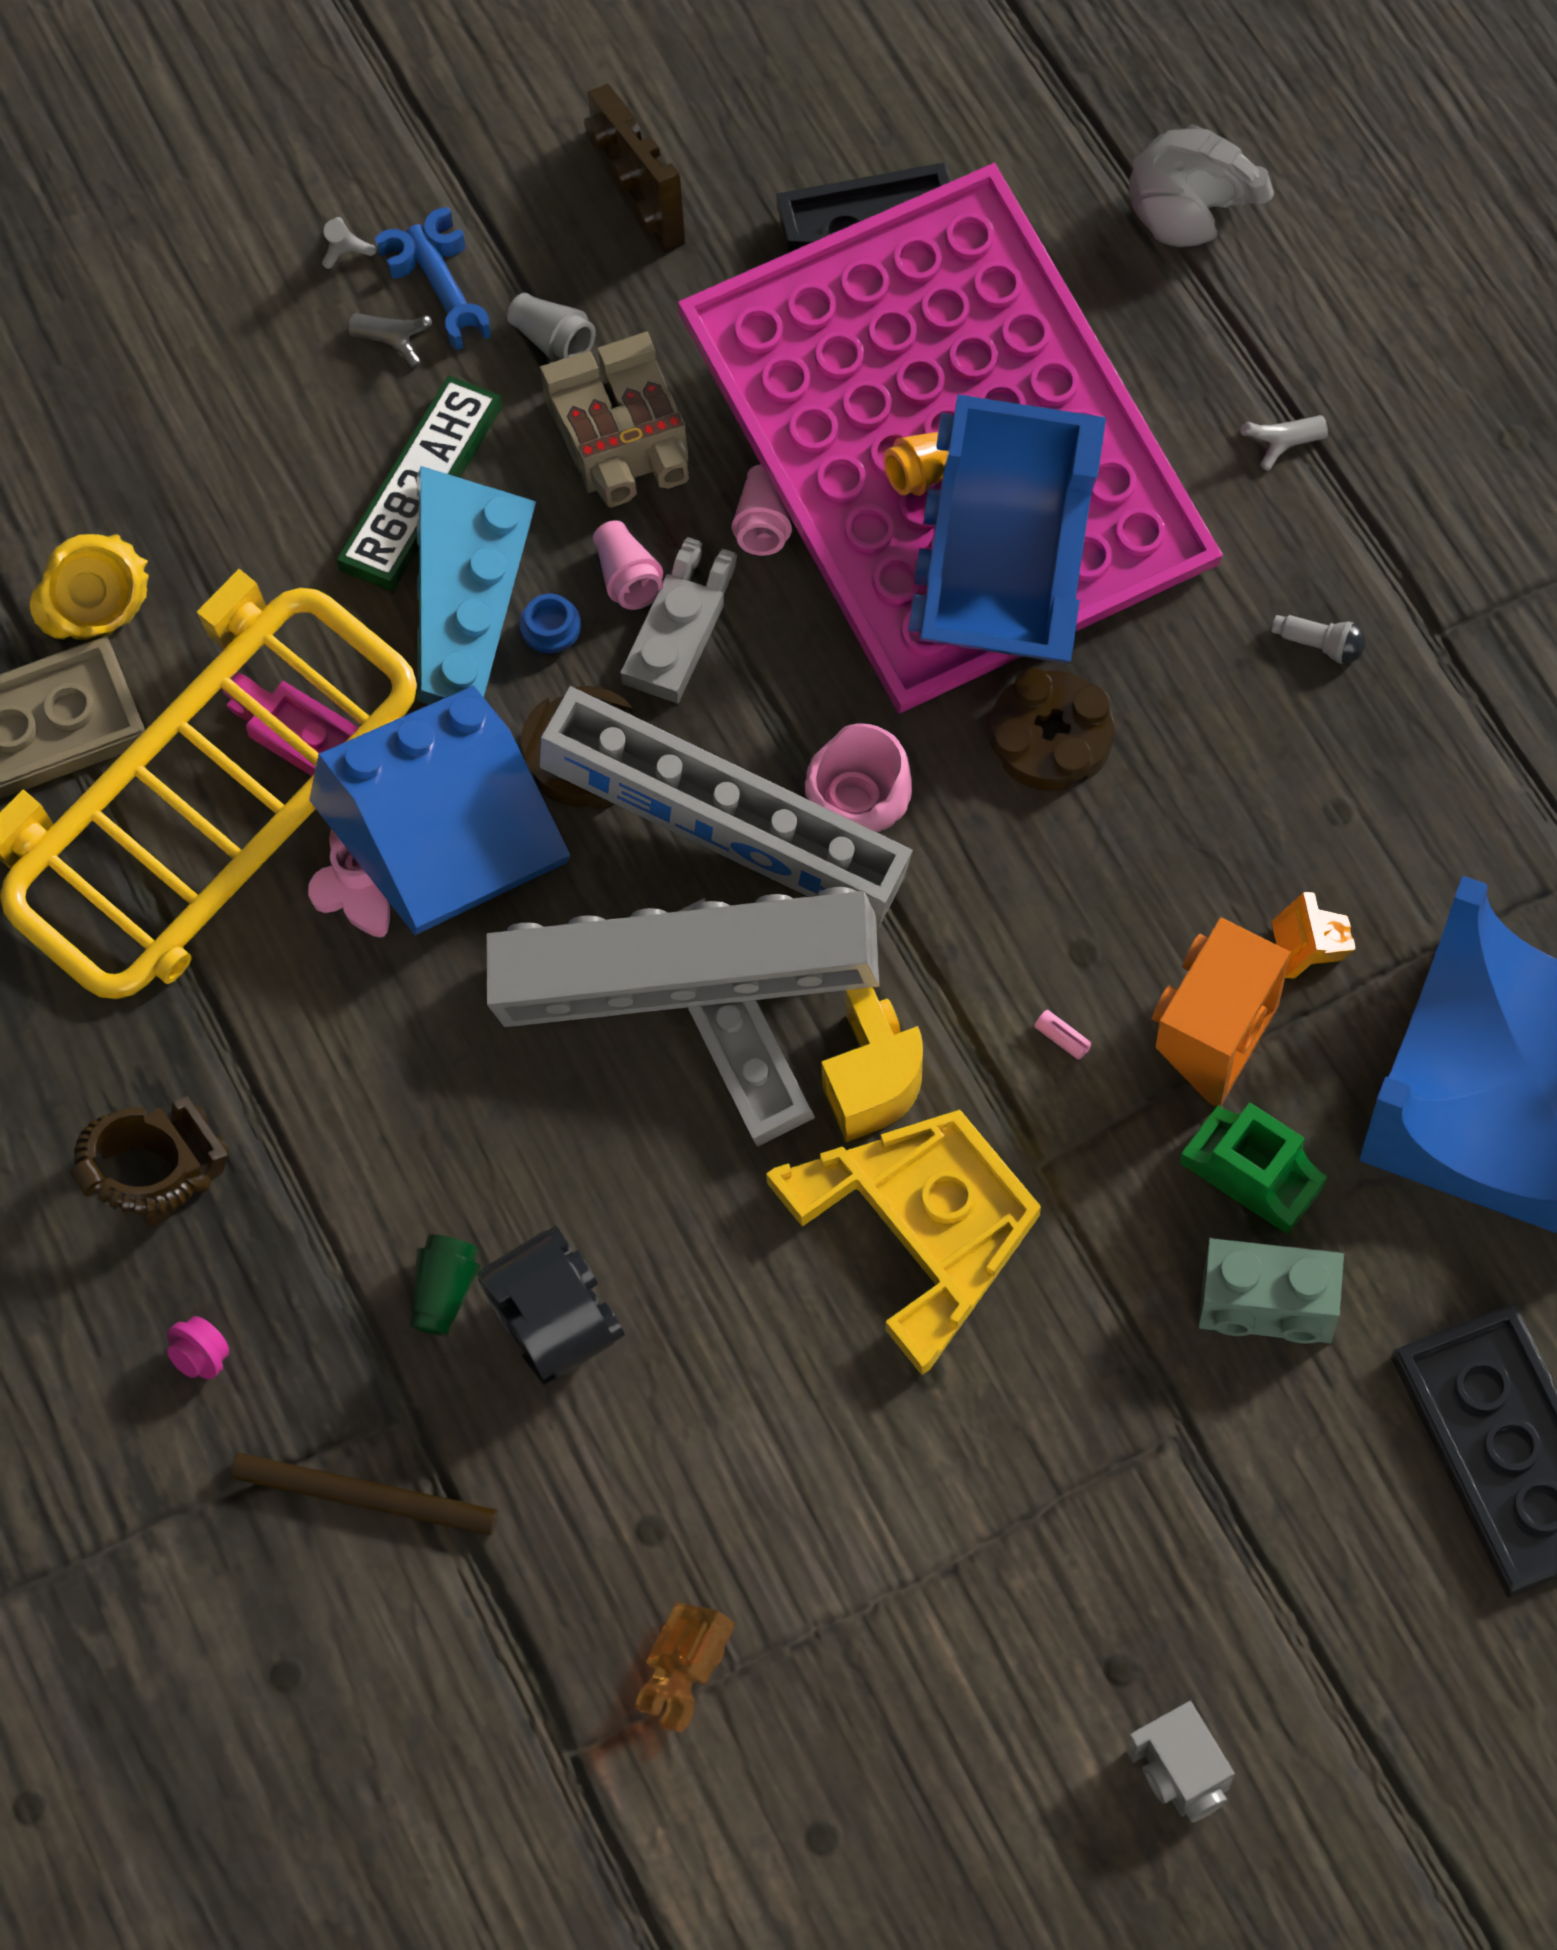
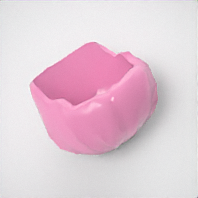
(861, 776)

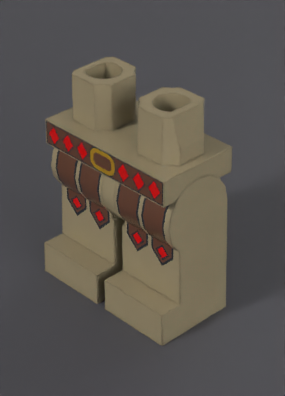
(623, 442)

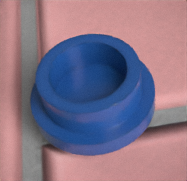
(550, 623)

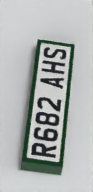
(443, 442)

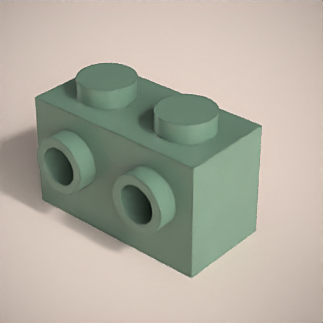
(1271, 1291)

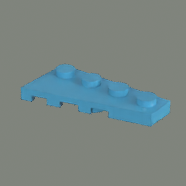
(465, 579)

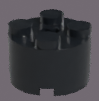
(549, 1305)

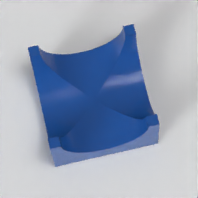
(1477, 1072)

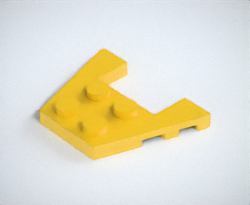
(944, 1202)

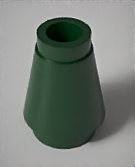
(441, 1282)

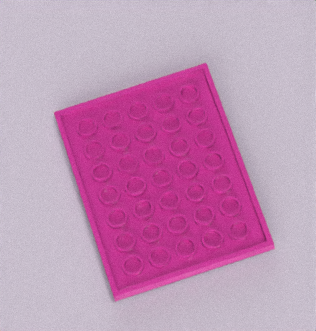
(869, 345)

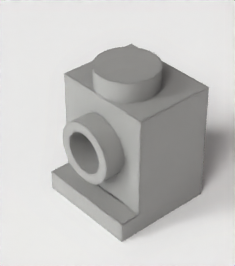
(1183, 1762)

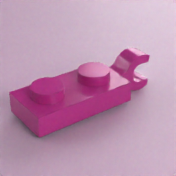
(299, 712)

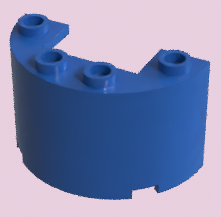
(1007, 529)

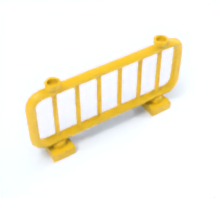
(31, 842)

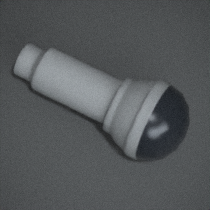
(1340, 641)

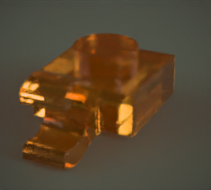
(683, 1655)

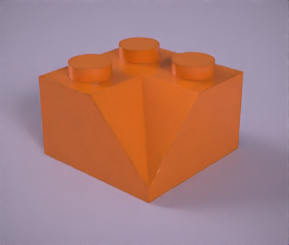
(1220, 1007)

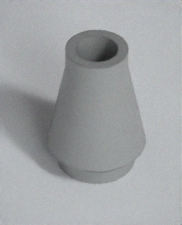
(551, 326)

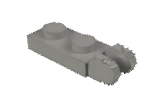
(678, 625)

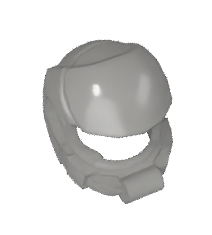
(1185, 176)

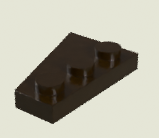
(637, 167)

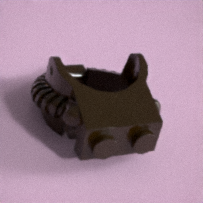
(178, 1137)

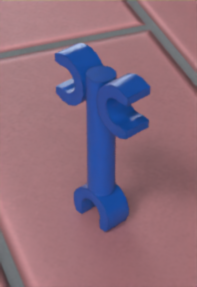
(427, 246)

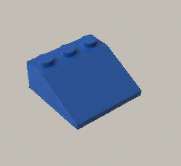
(438, 809)

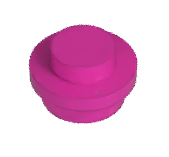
(197, 1348)

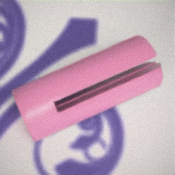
(1062, 1034)

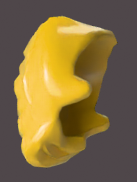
(89, 587)

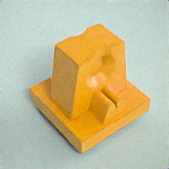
(1311, 934)

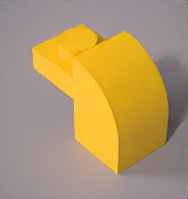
(882, 1076)

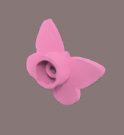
(349, 887)

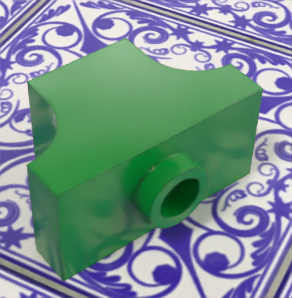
(1256, 1164)

